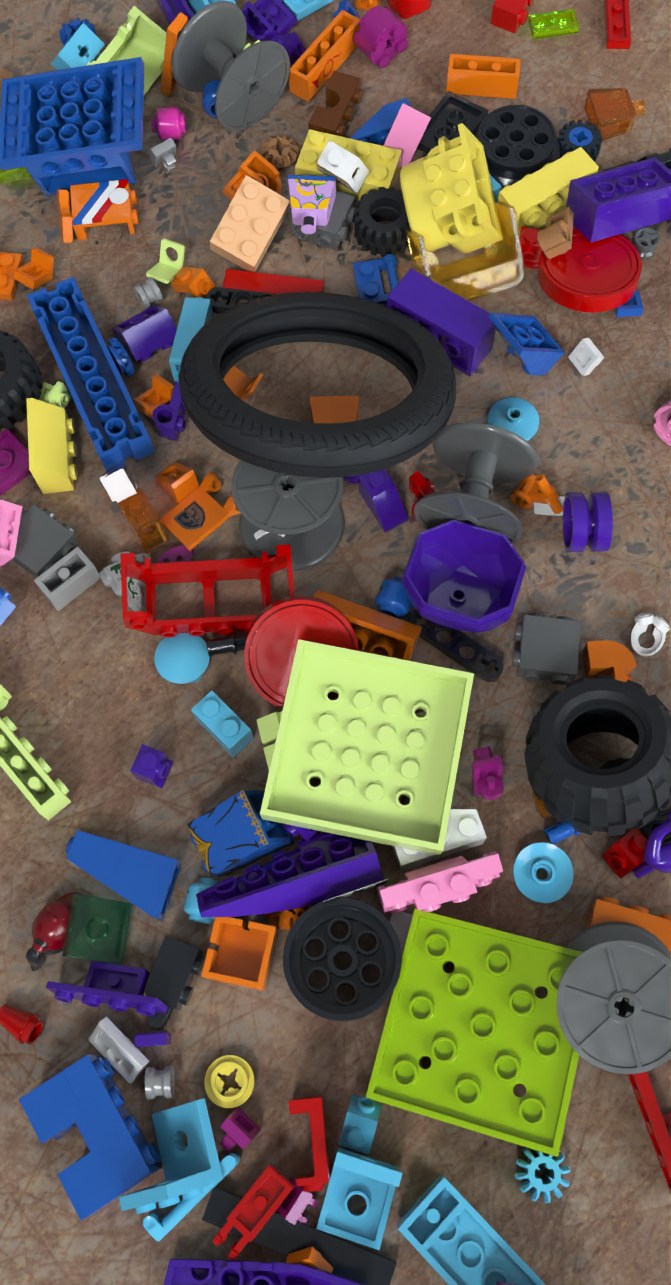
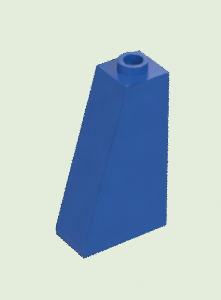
(131, 872)

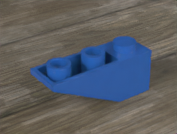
(379, 126)

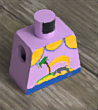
(311, 200)

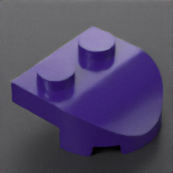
(267, 19)

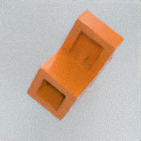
(609, 659)

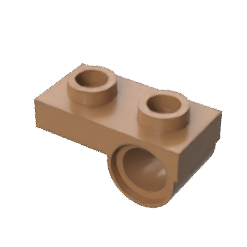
(557, 235)

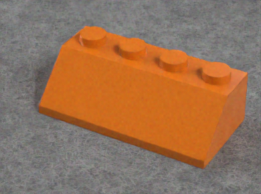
(377, 631)

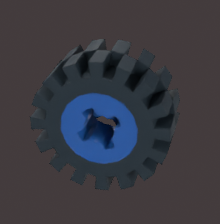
(580, 135)

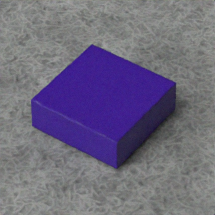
(152, 1039)

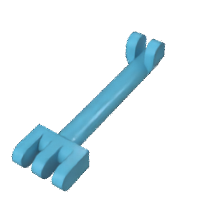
(160, 1228)

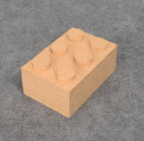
(249, 224)

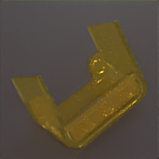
(481, 274)

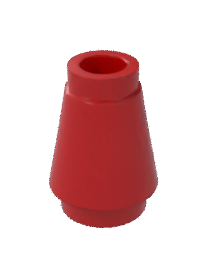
(20, 1024)

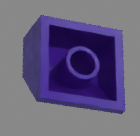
(146, 332)

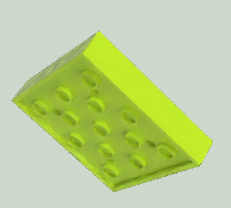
(479, 1032)

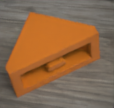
(177, 481)

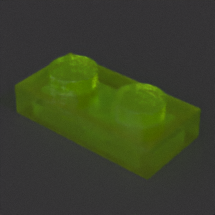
(553, 24)

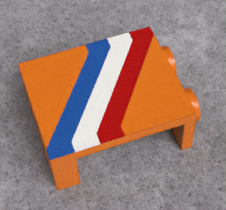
(93, 206)

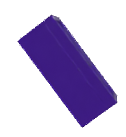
(621, 199)
(454, 321)

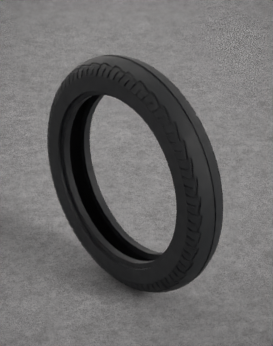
(307, 447)

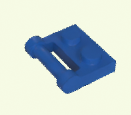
(369, 280)

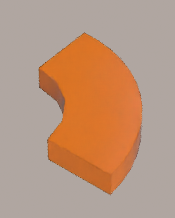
(64, 215)

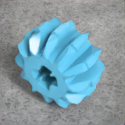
(536, 1183)

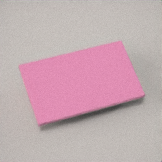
(407, 132)

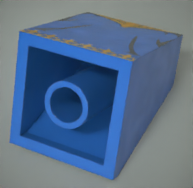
(236, 834)

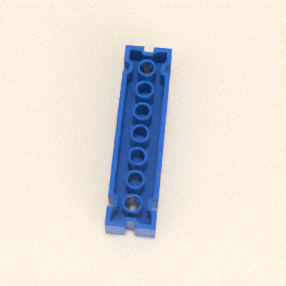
(90, 374)

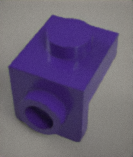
(291, 44)

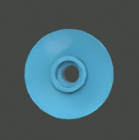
(526, 423)
(554, 862)

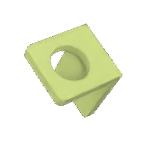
(167, 269)

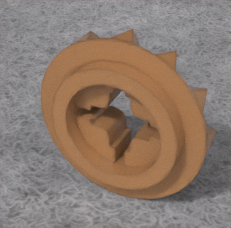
(289, 151)

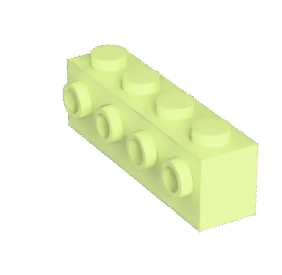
(30, 774)

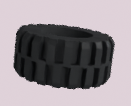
(19, 381)

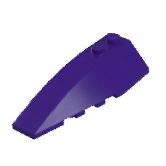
(305, 876)
(228, 1272)

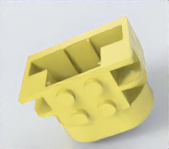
(452, 195)

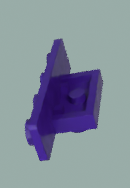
(112, 985)

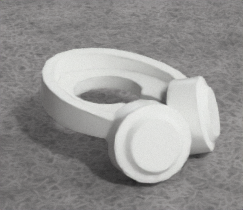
(661, 627)

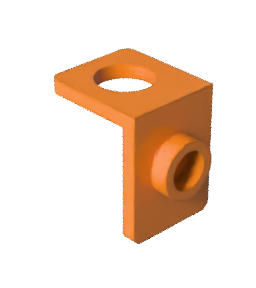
(240, 383)

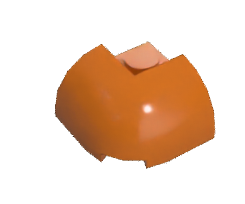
(258, 169)

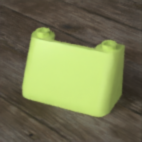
(138, 39)

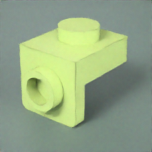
(55, 395)

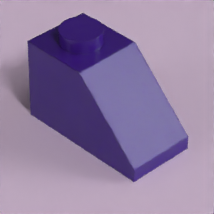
(382, 499)

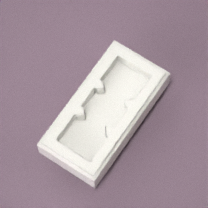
(118, 1049)

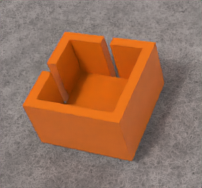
(242, 954)

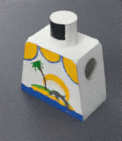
(342, 164)

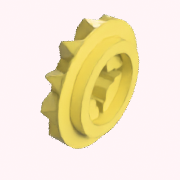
(215, 1084)

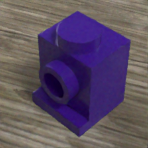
(151, 766)

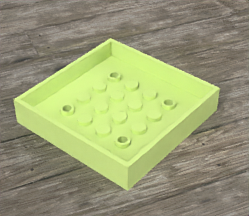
(368, 747)

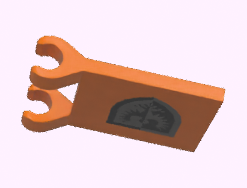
(199, 513)

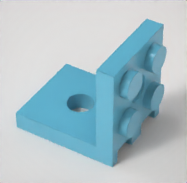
(184, 1167)
(368, 1178)

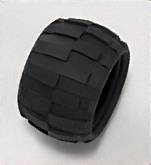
(601, 797)

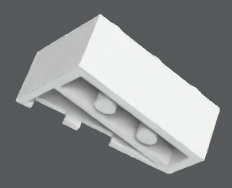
(462, 833)

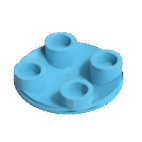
(182, 658)

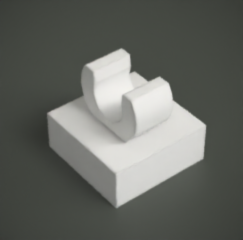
(586, 356)

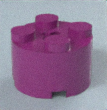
(381, 35)

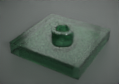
(97, 929)

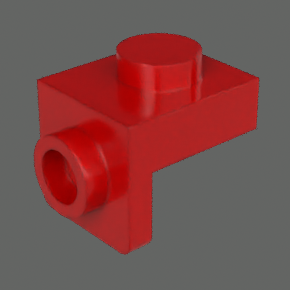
(420, 487)
(626, 853)

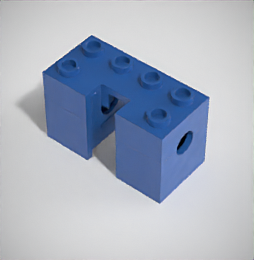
(119, 1152)

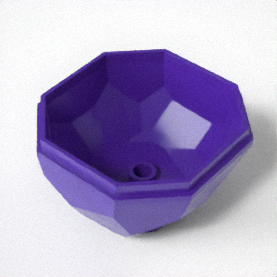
(465, 564)

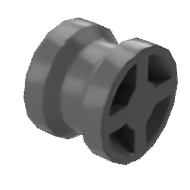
(646, 241)

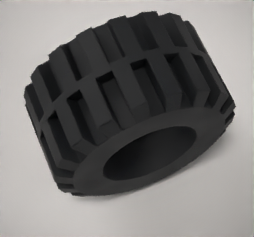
(379, 237)

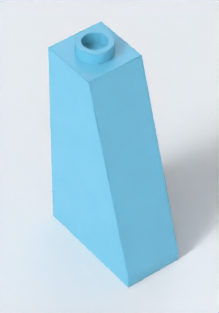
(194, 315)

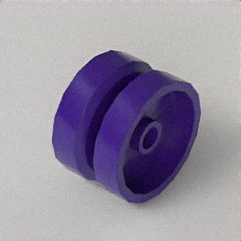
(587, 522)

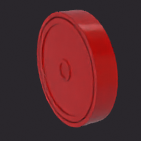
(591, 274)
(275, 635)

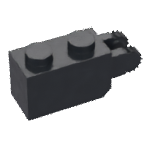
(172, 978)

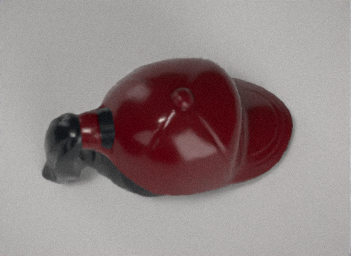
(49, 930)

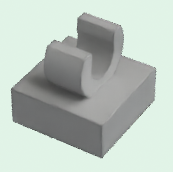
(164, 154)

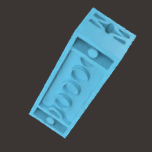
(461, 1240)

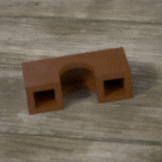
(342, 96)

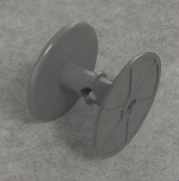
(213, 50)
(484, 457)
(292, 506)
(618, 998)

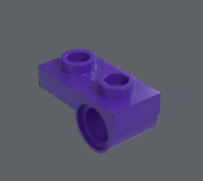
(174, 412)

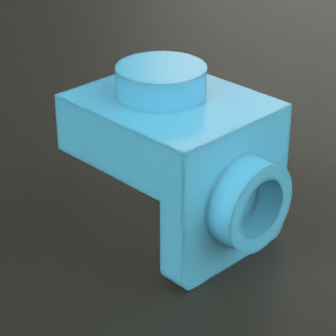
(360, 1124)

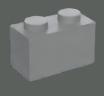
(67, 579)

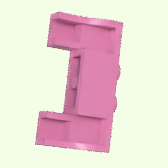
(440, 883)

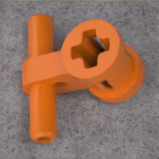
(536, 490)

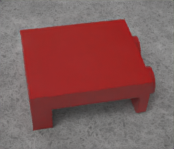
(315, 1107)

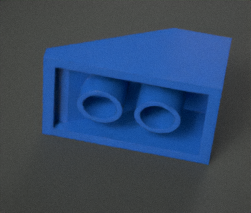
(528, 342)

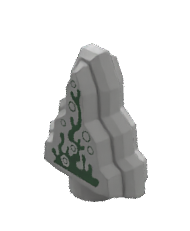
(136, 589)

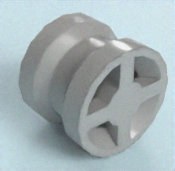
(147, 293)
(159, 1082)

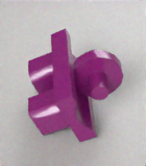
(487, 774)

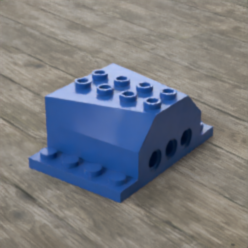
(74, 124)

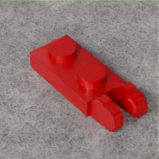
(255, 1208)

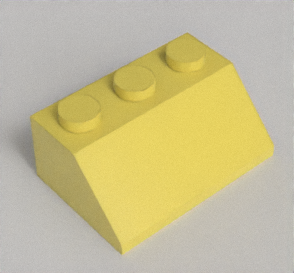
(51, 446)

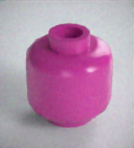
(169, 123)

